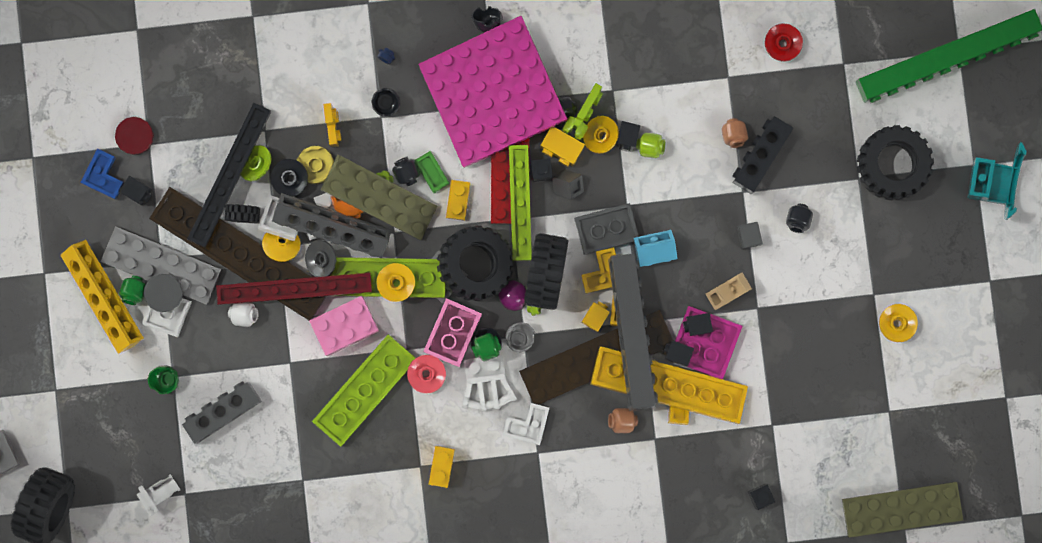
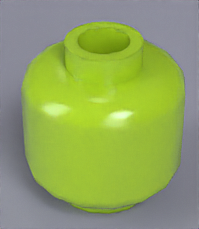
(651, 145)

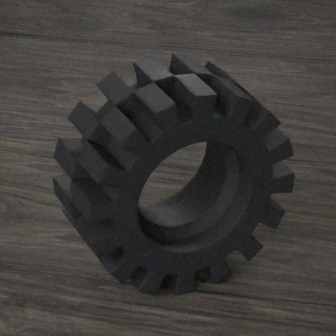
(242, 213)

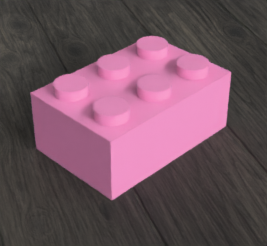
(344, 326)
(452, 333)

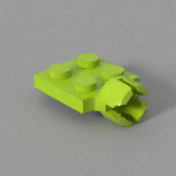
(584, 114)

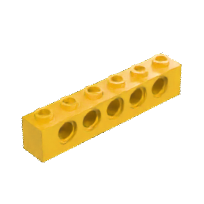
(102, 296)

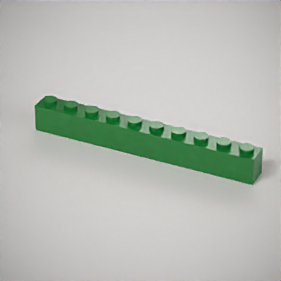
(948, 56)

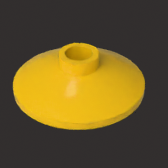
(595, 130)
(280, 251)
(388, 275)
(907, 319)

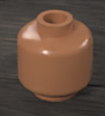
(734, 133)
(622, 420)

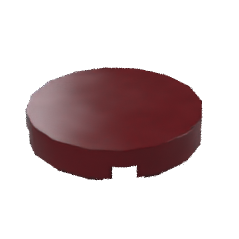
(134, 135)

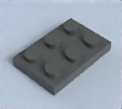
(606, 228)

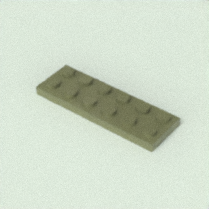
(379, 197)
(902, 509)

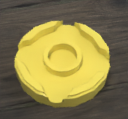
(317, 163)

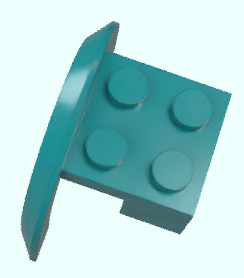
(996, 182)

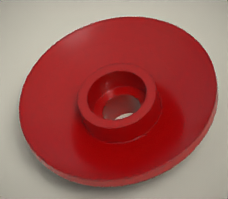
(785, 33)

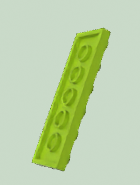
(424, 270)
(364, 390)

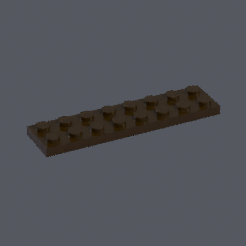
(576, 365)

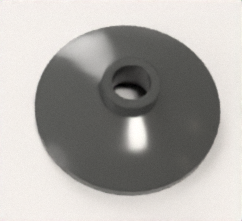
(320, 258)

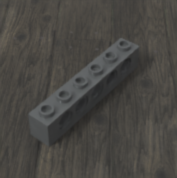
(327, 218)

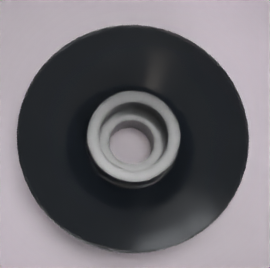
(280, 177)

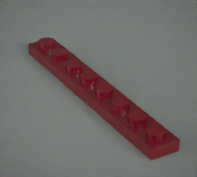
(294, 288)

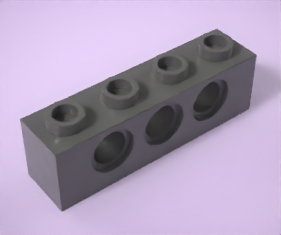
(249, 400)

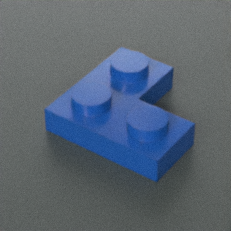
(97, 175)

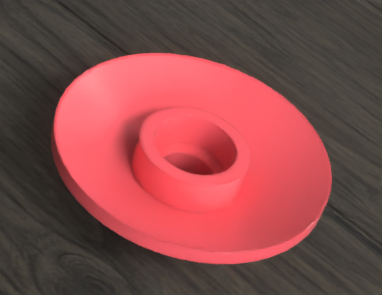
(433, 380)

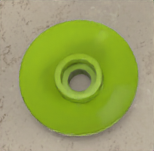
(257, 164)

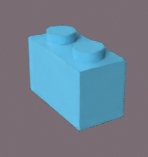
(655, 248)

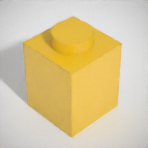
(596, 316)

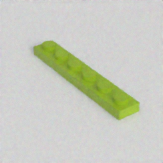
(520, 203)

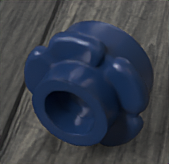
(386, 55)

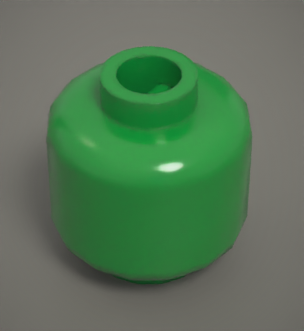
(132, 290)
(486, 347)

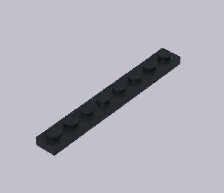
(229, 175)

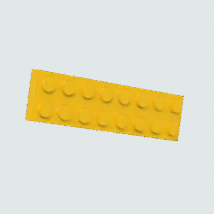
(677, 387)

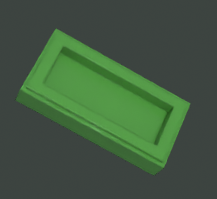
(432, 172)

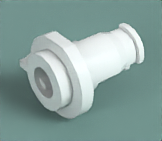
(157, 493)

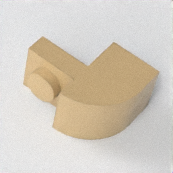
(728, 291)

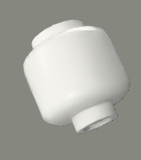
(243, 314)

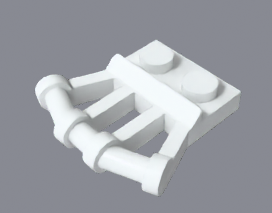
(480, 372)

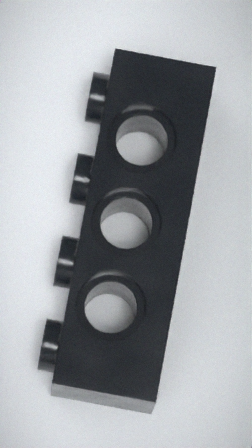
(750, 182)

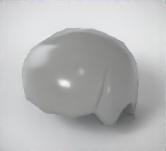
(520, 337)

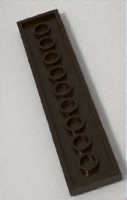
(232, 249)

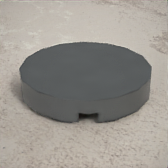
(163, 292)

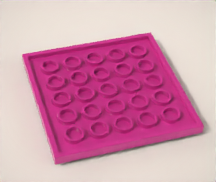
(492, 91)

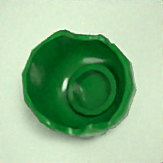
(163, 379)

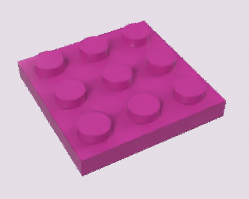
(711, 350)

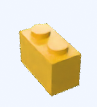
(562, 146)
(441, 466)

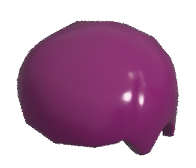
(513, 296)

